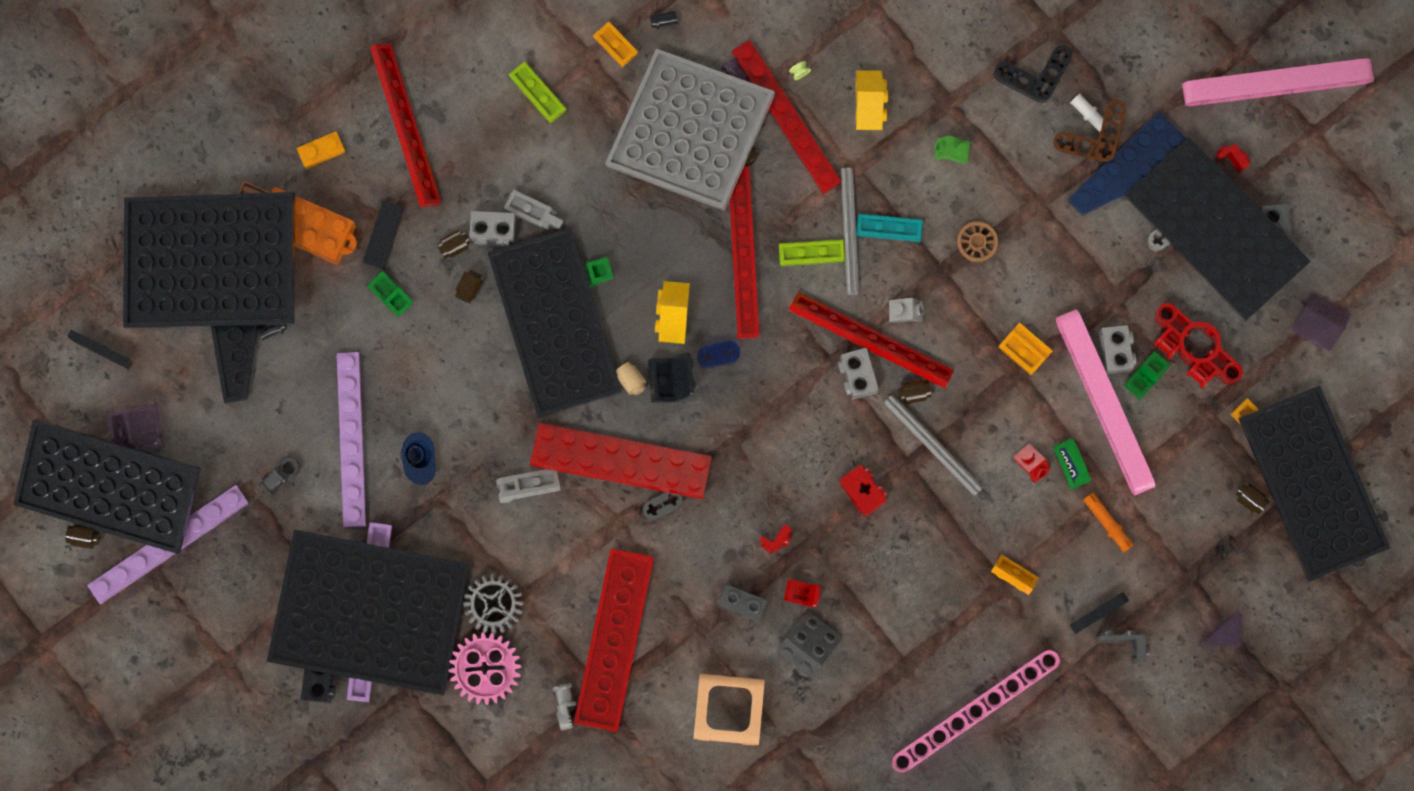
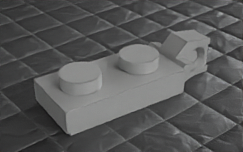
(532, 211)

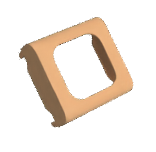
(747, 737)

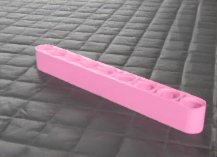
(1278, 82)
(1105, 402)
(985, 706)

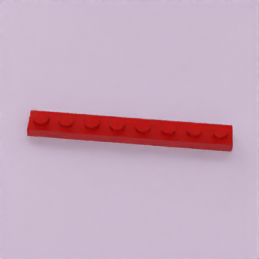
(788, 119)
(405, 125)
(744, 258)
(871, 339)

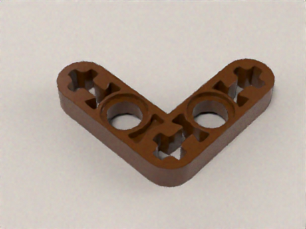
(1096, 145)

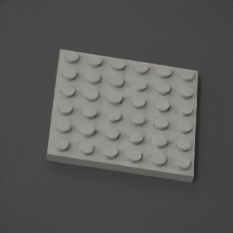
(690, 129)

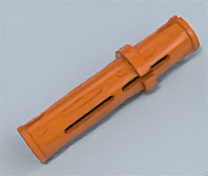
(1108, 522)

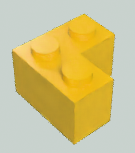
(870, 97)
(672, 308)

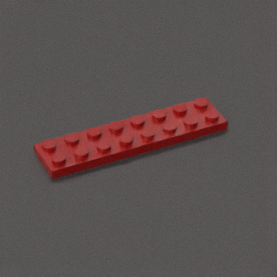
(620, 461)
(614, 640)

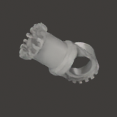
(565, 701)

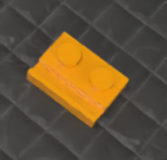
(1025, 349)

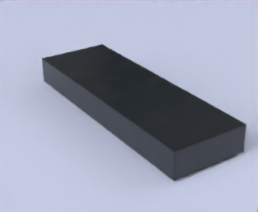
(383, 234)
(100, 349)

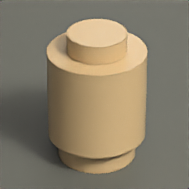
(631, 378)

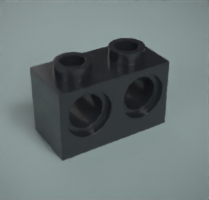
(311, 680)

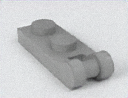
(528, 485)

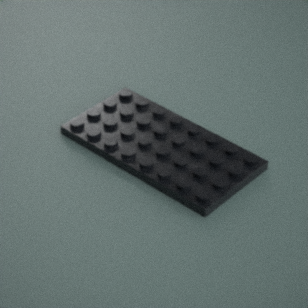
(1217, 229)
(554, 323)
(1314, 483)
(107, 486)

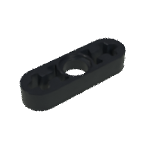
(1099, 612)

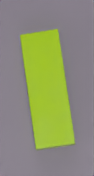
(537, 92)
(811, 252)

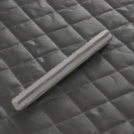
(849, 231)
(933, 445)

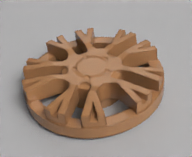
(977, 242)

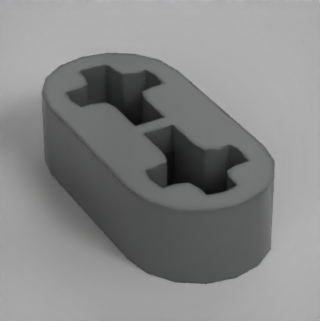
(665, 510)

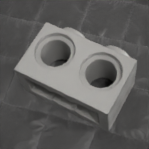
(493, 221)
(1110, 349)
(863, 373)

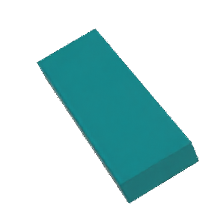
(889, 227)

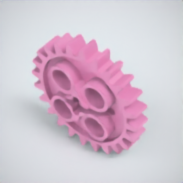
(484, 648)

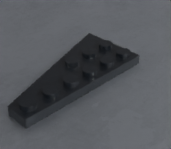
(234, 358)

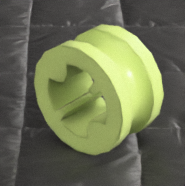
(800, 70)

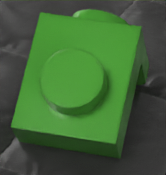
(952, 149)

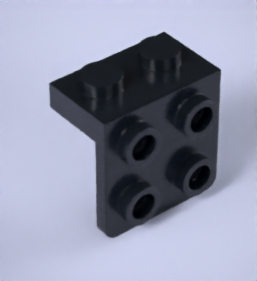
(671, 378)

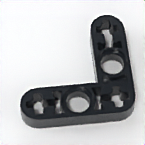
(1034, 82)

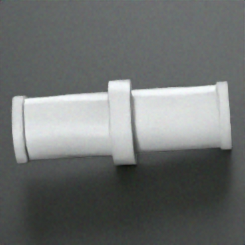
(1088, 111)

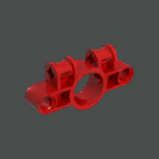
(1203, 369)

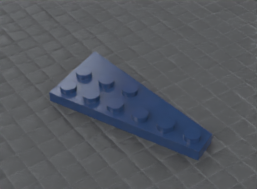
(1129, 165)

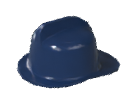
(418, 458)

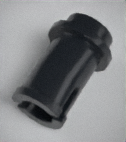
(663, 19)
(270, 330)

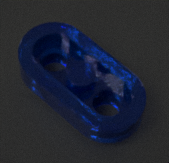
(718, 354)

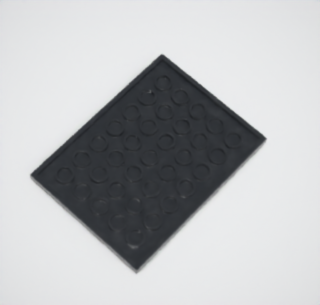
(209, 260)
(368, 612)

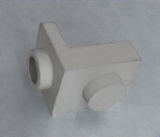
(906, 310)

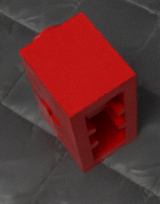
(852, 484)

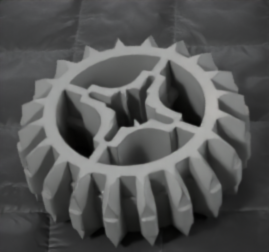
(498, 595)

